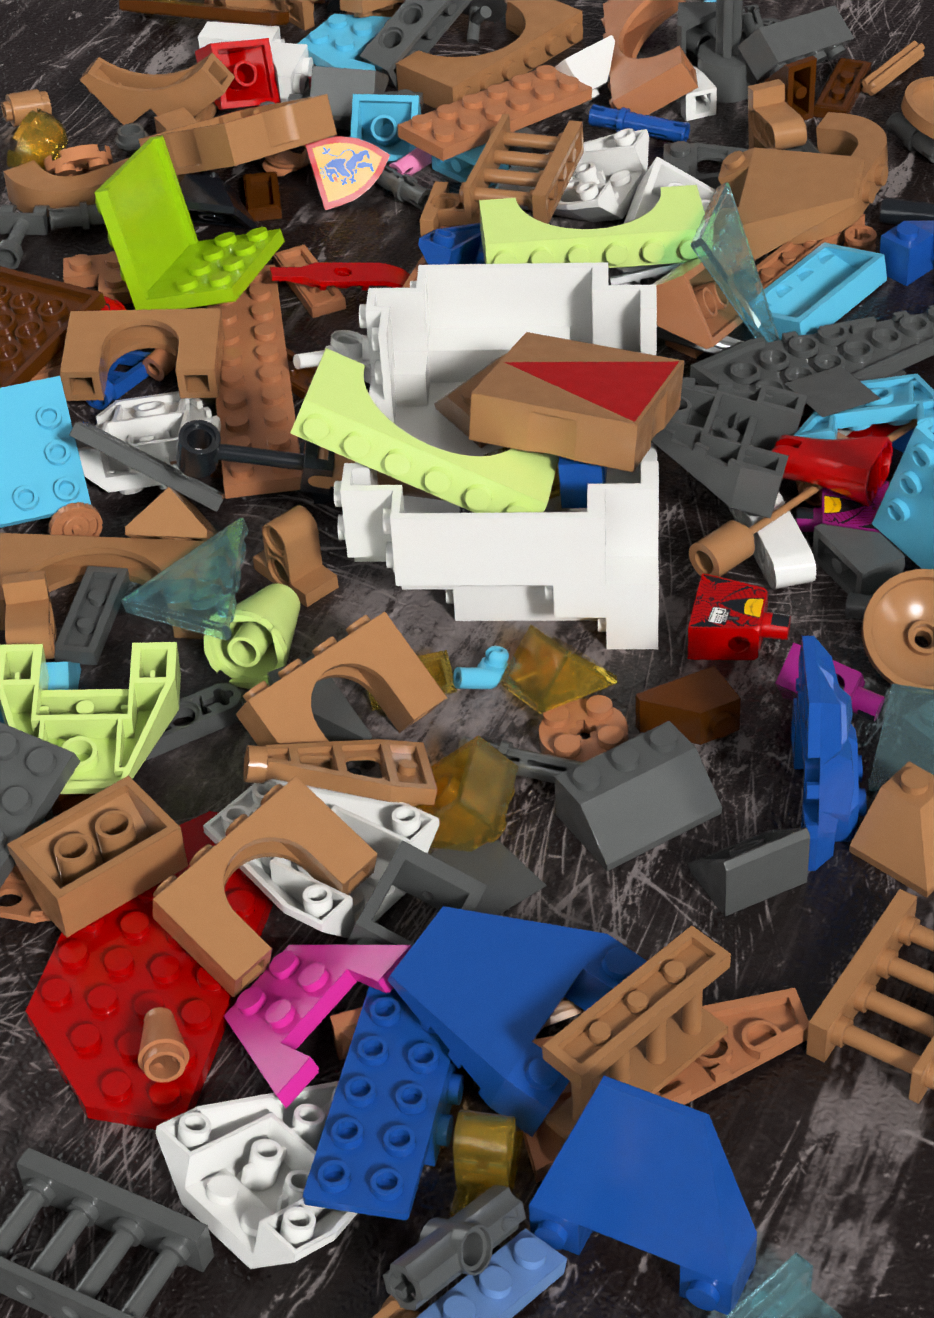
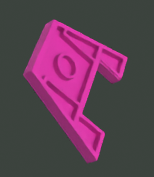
(295, 998)

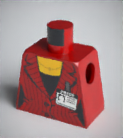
(732, 620)

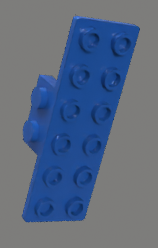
(385, 1113)

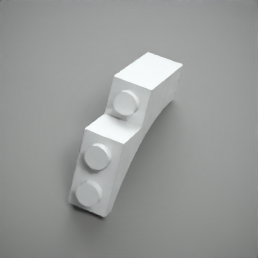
(290, 60)

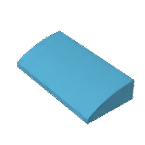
(823, 287)

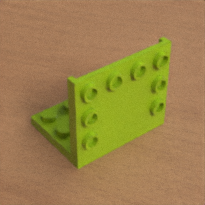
(159, 244)

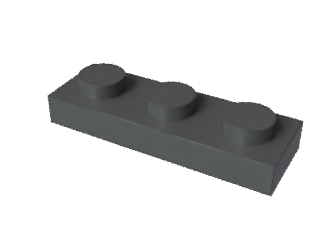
(92, 615)

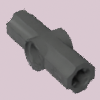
(454, 1247)

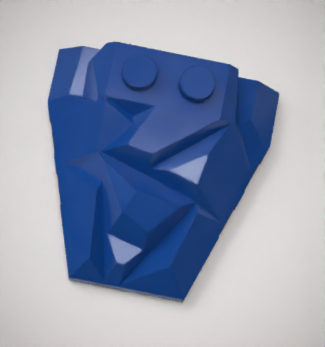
(827, 751)

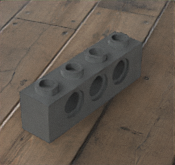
(412, 28)

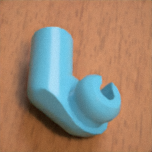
(486, 674)

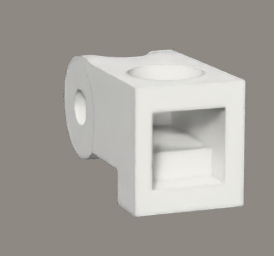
(696, 103)

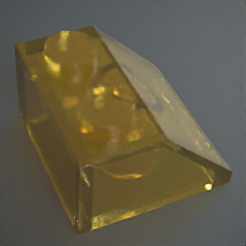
(471, 796)

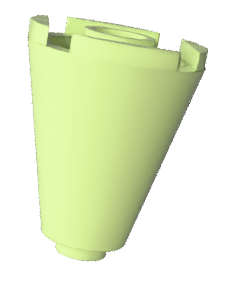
(259, 636)

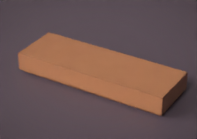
(315, 301)

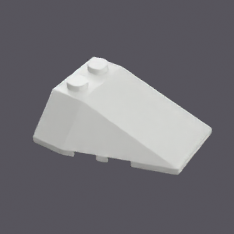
(147, 424)

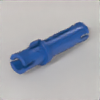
(623, 118)

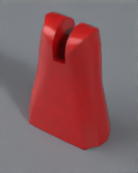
(842, 465)

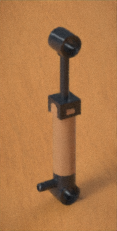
(318, 465)

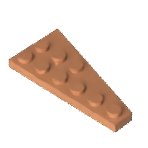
(757, 1032)

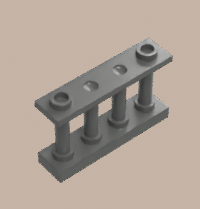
(90, 1203)

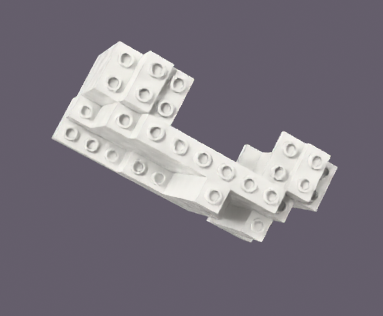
(514, 564)

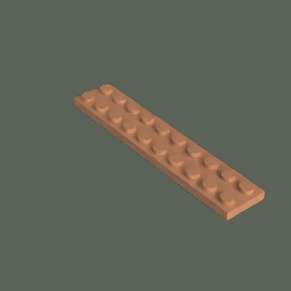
(256, 389)

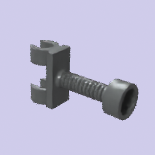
(18, 226)

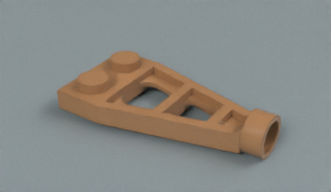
(402, 764)

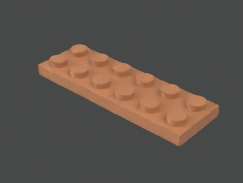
(468, 121)

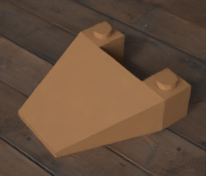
(788, 192)

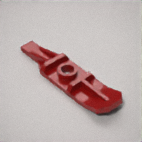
(342, 275)

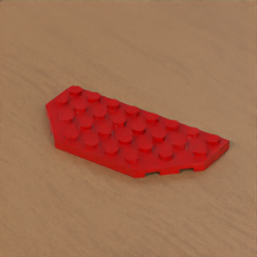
(106, 981)

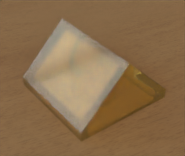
(552, 673)

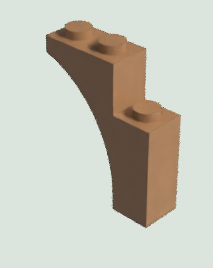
(133, 93)

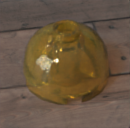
(37, 138)

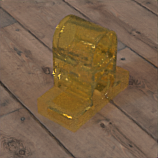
(484, 1154)

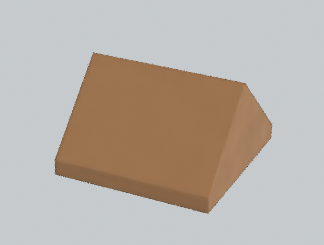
(171, 518)

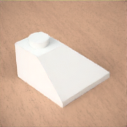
(590, 65)

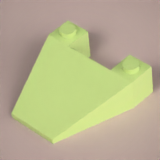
(104, 727)

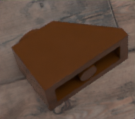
(799, 85)
(697, 705)

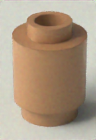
(19, 104)

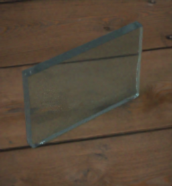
(905, 734)

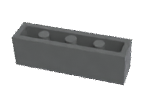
(787, 41)

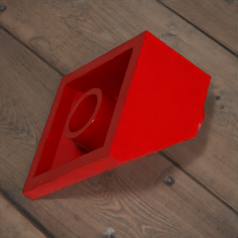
(253, 72)

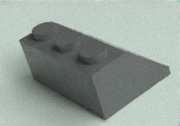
(636, 795)

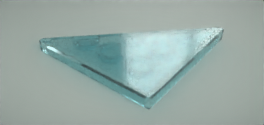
(728, 258)
(197, 588)

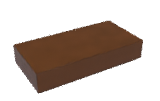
(262, 196)

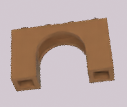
(101, 337)
(371, 656)
(287, 826)

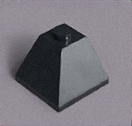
(214, 202)

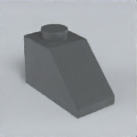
(856, 557)

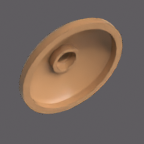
(890, 623)

